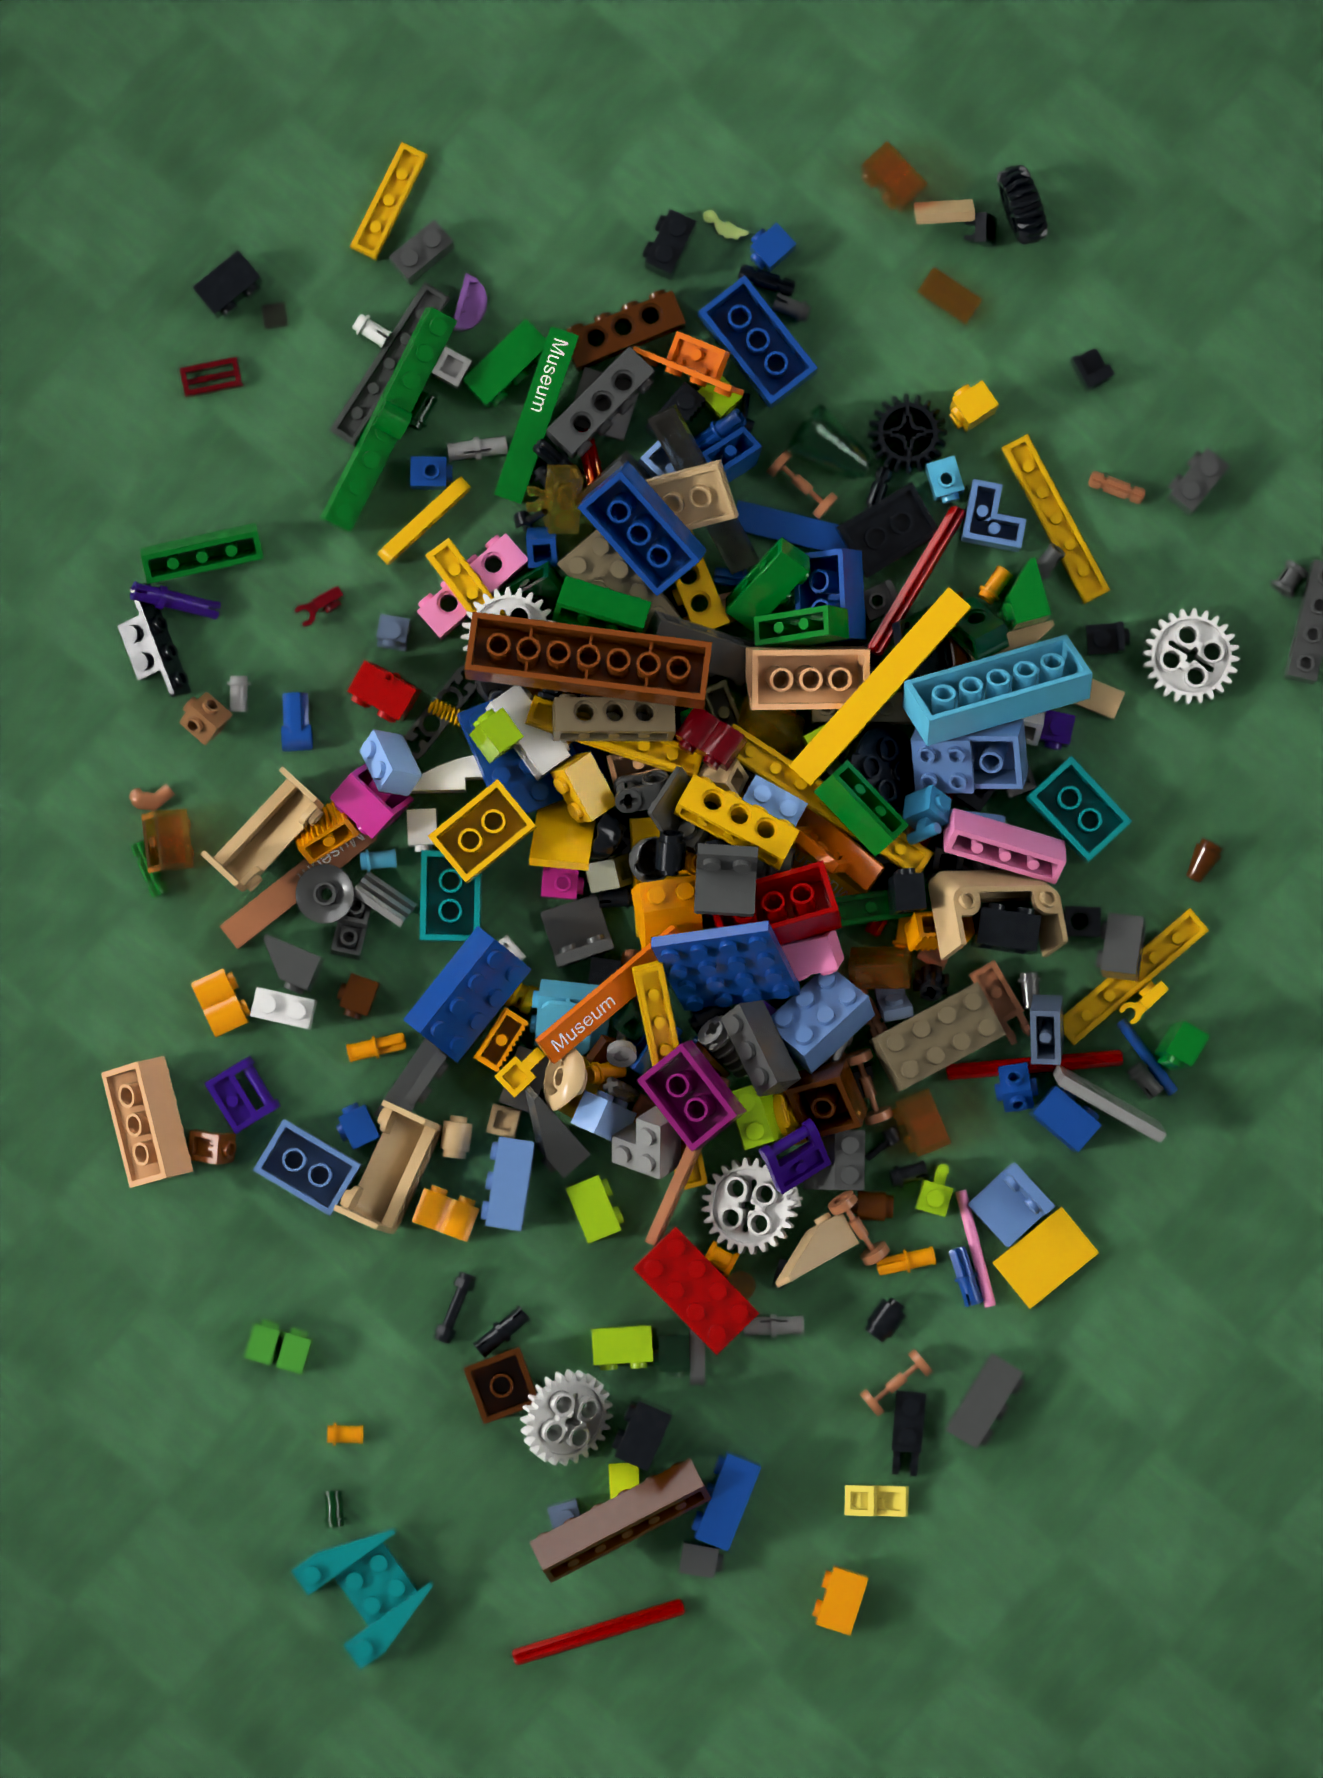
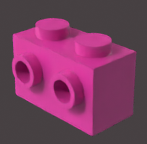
(561, 883)

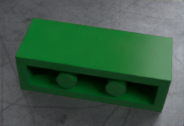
(505, 365)
(768, 583)
(599, 607)
(802, 627)
(861, 808)

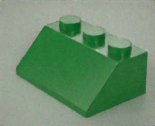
(1026, 600)

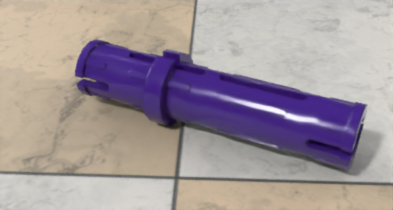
(162, 597)

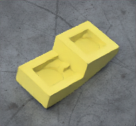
(876, 1500)

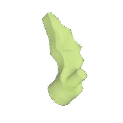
(726, 229)

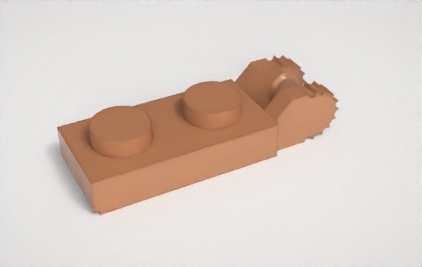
(1000, 998)

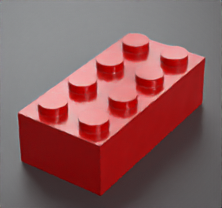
(794, 902)
(695, 1290)

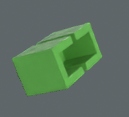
(264, 1344)

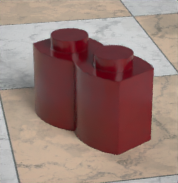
(710, 738)

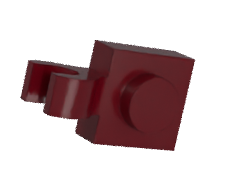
(326, 601)

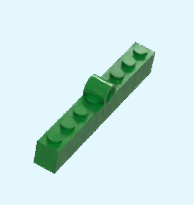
(388, 419)

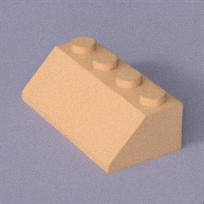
(804, 676)
(147, 1121)

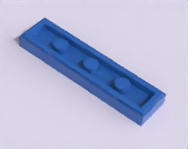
(794, 528)

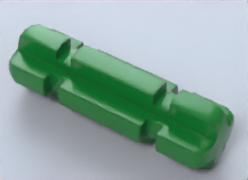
(156, 887)

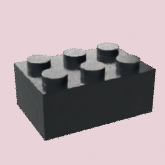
(1006, 930)
(642, 1434)

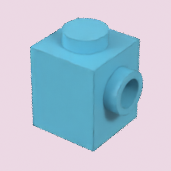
(944, 479)

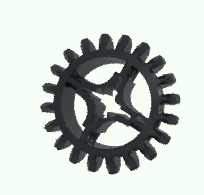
(1022, 204)
(921, 433)

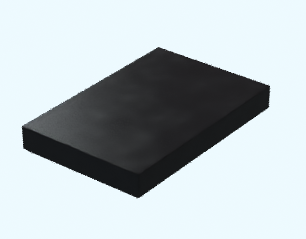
(889, 529)

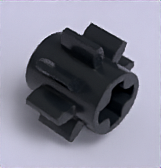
(931, 982)

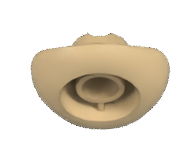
(564, 1080)

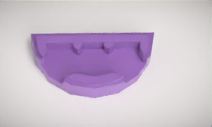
(471, 304)

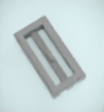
(385, 896)

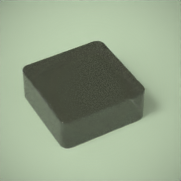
(274, 316)

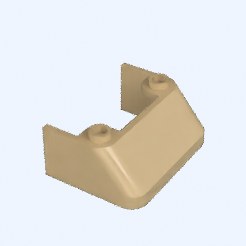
(267, 834)
(961, 893)
(392, 1170)

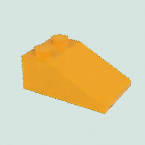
(665, 904)

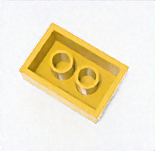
(482, 831)

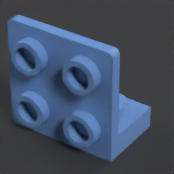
(943, 764)
(1010, 1204)

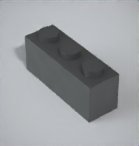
(760, 1048)
(985, 1401)

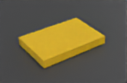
(561, 840)
(1045, 1257)

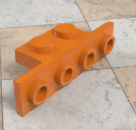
(696, 358)
(836, 849)

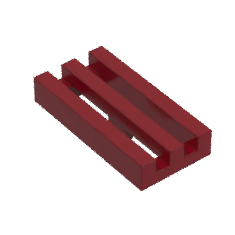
(212, 377)

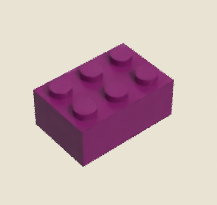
(691, 1095)

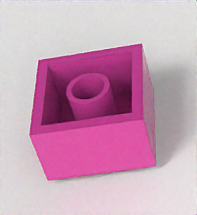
(367, 806)

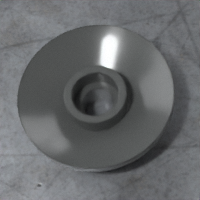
(310, 893)

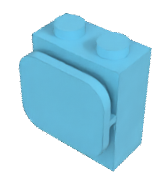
(554, 1001)

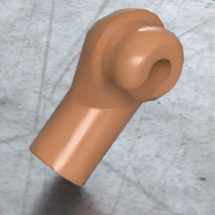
(150, 801)

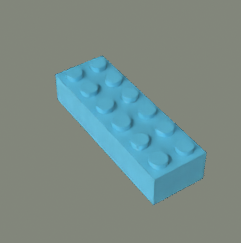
(996, 690)

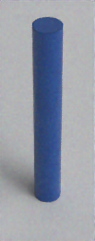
(1146, 1056)

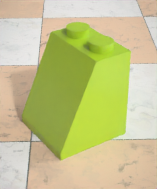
(759, 1123)

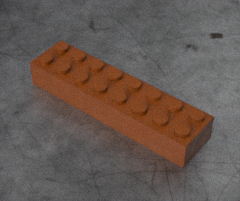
(588, 660)

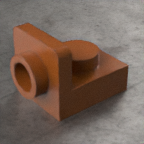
(212, 1147)

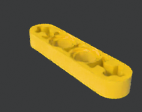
(424, 520)

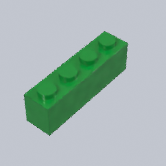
(201, 553)
(1181, 1046)

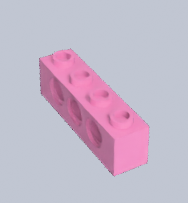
(498, 547)

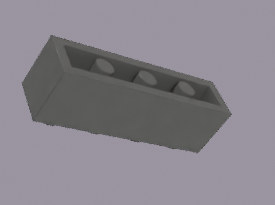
(727, 653)

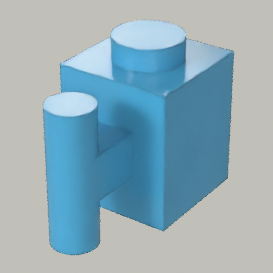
(926, 813)

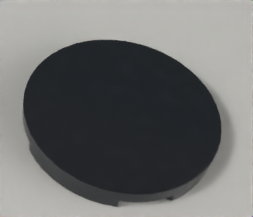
(885, 762)

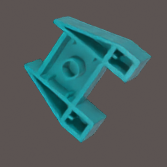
(374, 1586)

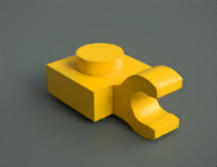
(1150, 994)
(517, 1074)

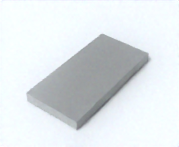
(1109, 1103)

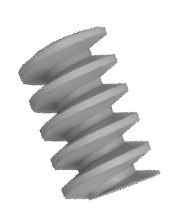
(717, 1041)

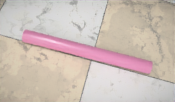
(975, 1248)

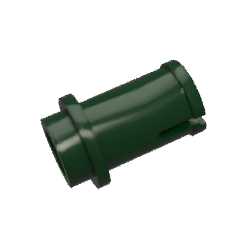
(421, 412)
(334, 1509)

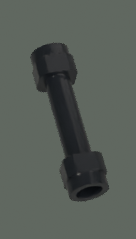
(464, 1283)

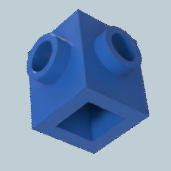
(1016, 1087)

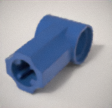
(296, 731)

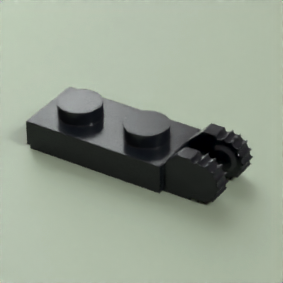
(908, 1429)

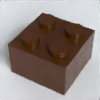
(828, 1098)
(500, 1384)

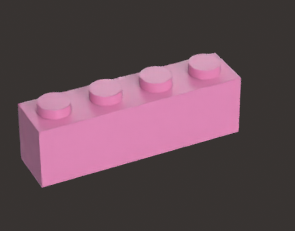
(1004, 846)
(814, 955)

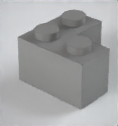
(648, 1145)

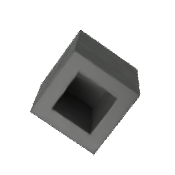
(700, 1560)

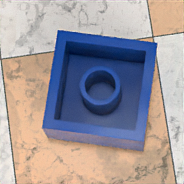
(1065, 1118)

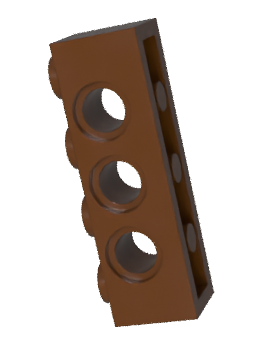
(669, 321)

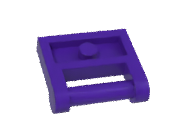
(233, 1099)
(798, 1164)

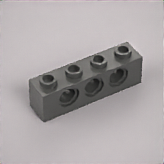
(627, 366)
(1307, 640)

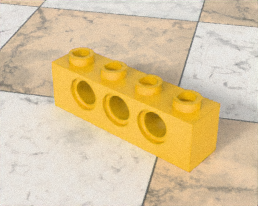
(684, 594)
(719, 822)

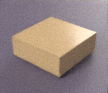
(503, 1121)

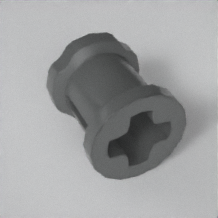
(1289, 579)

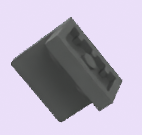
(664, 805)
(725, 880)
(577, 931)

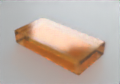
(949, 296)

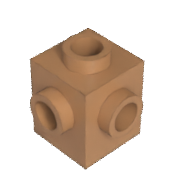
(205, 717)

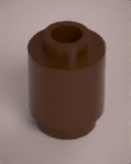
(873, 1205)

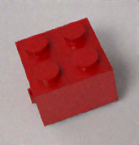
(383, 691)

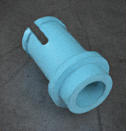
(378, 859)

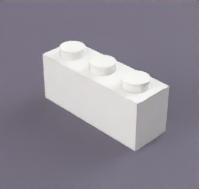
(537, 746)

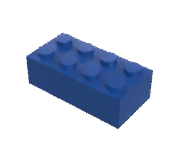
(757, 342)
(642, 528)
(467, 994)

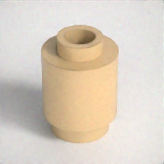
(456, 1137)

